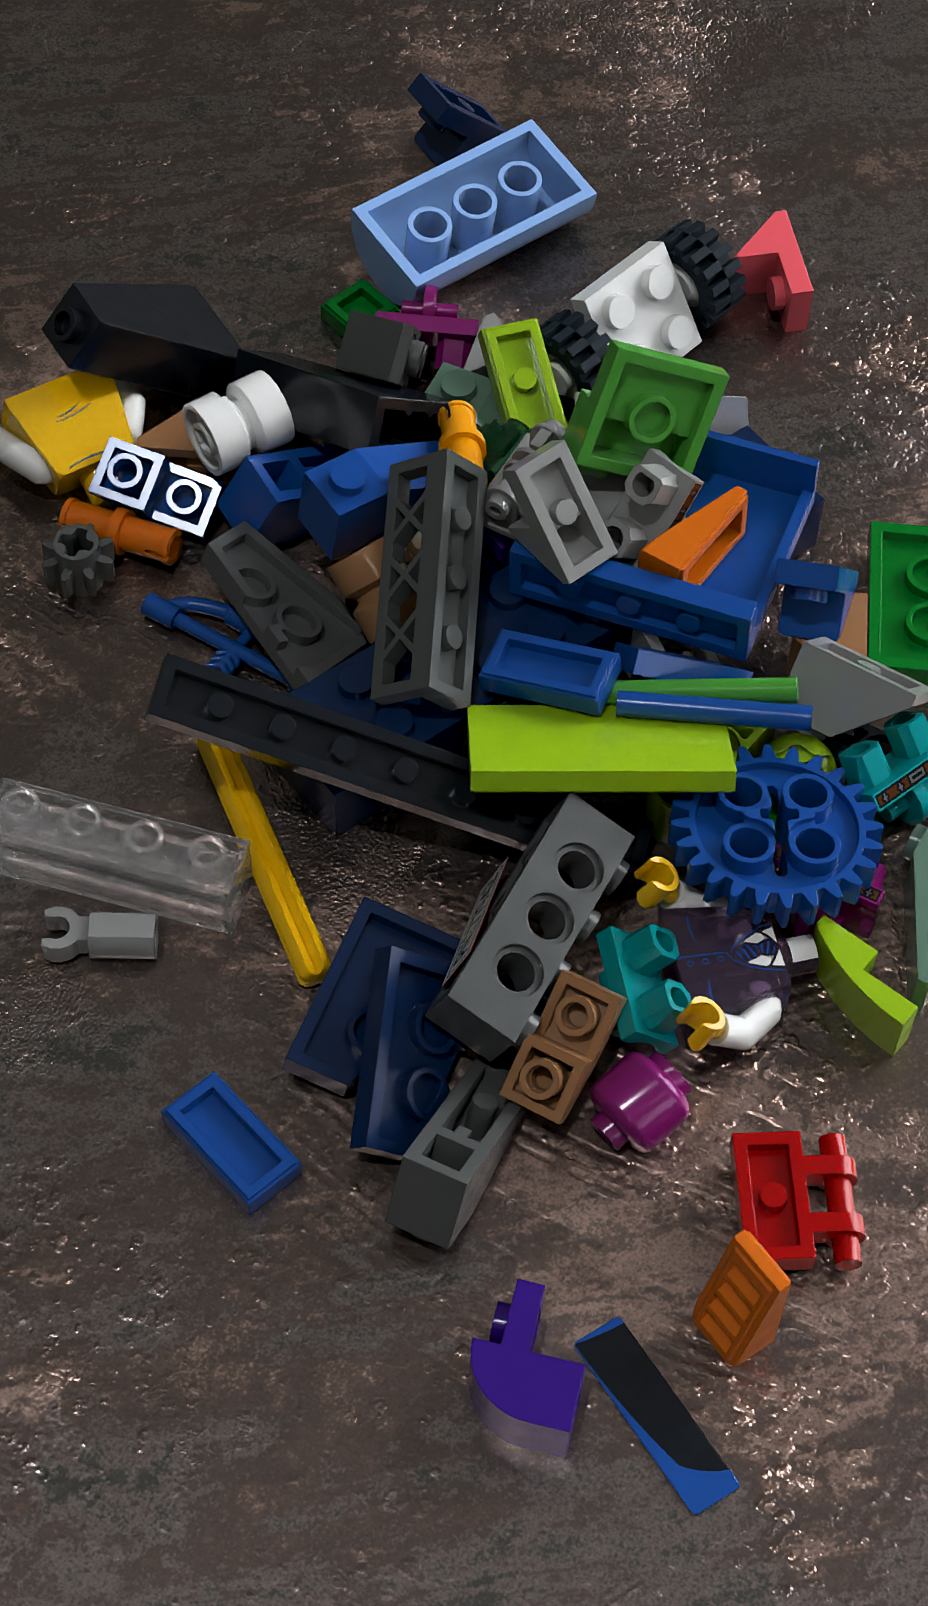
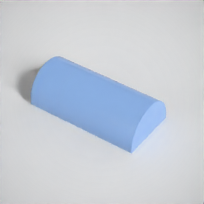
(468, 213)

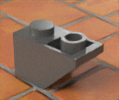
(382, 349)

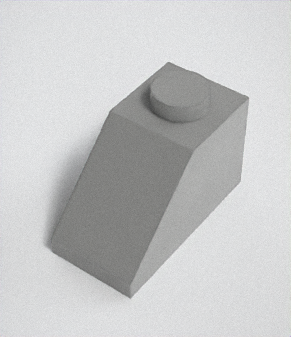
(849, 688)

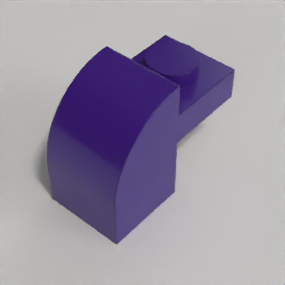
(519, 1392)

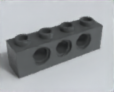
(473, 1000)

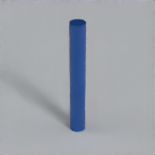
(714, 710)

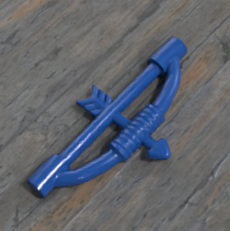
(230, 652)

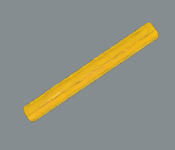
(268, 864)

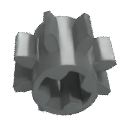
(78, 560)

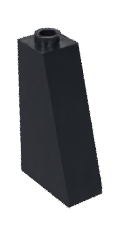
(144, 337)
(345, 405)

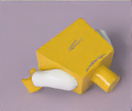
(63, 428)

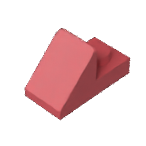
(776, 267)

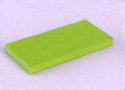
(583, 752)

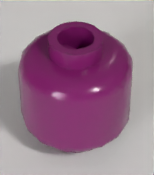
(640, 1101)

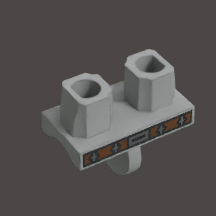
(653, 502)

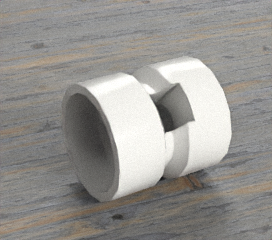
(244, 420)

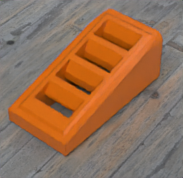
(700, 541)
(742, 1300)

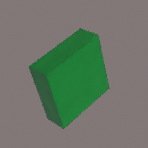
(357, 297)

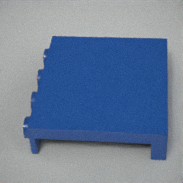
(736, 596)

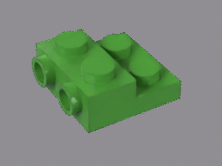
(642, 404)

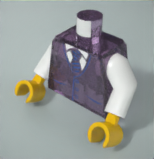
(725, 962)

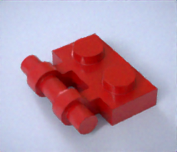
(774, 1197)

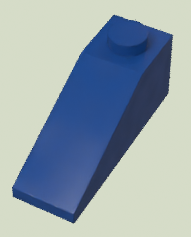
(269, 490)
(347, 496)

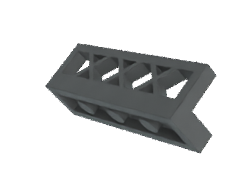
(441, 573)

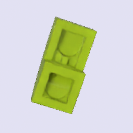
(865, 1000)

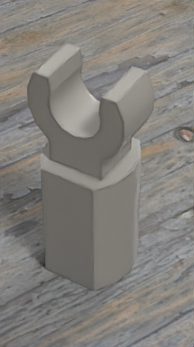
(101, 935)

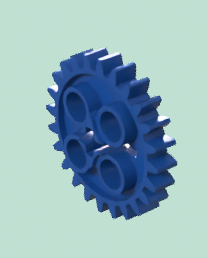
(823, 829)

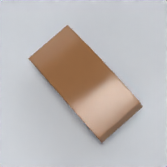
(564, 1047)

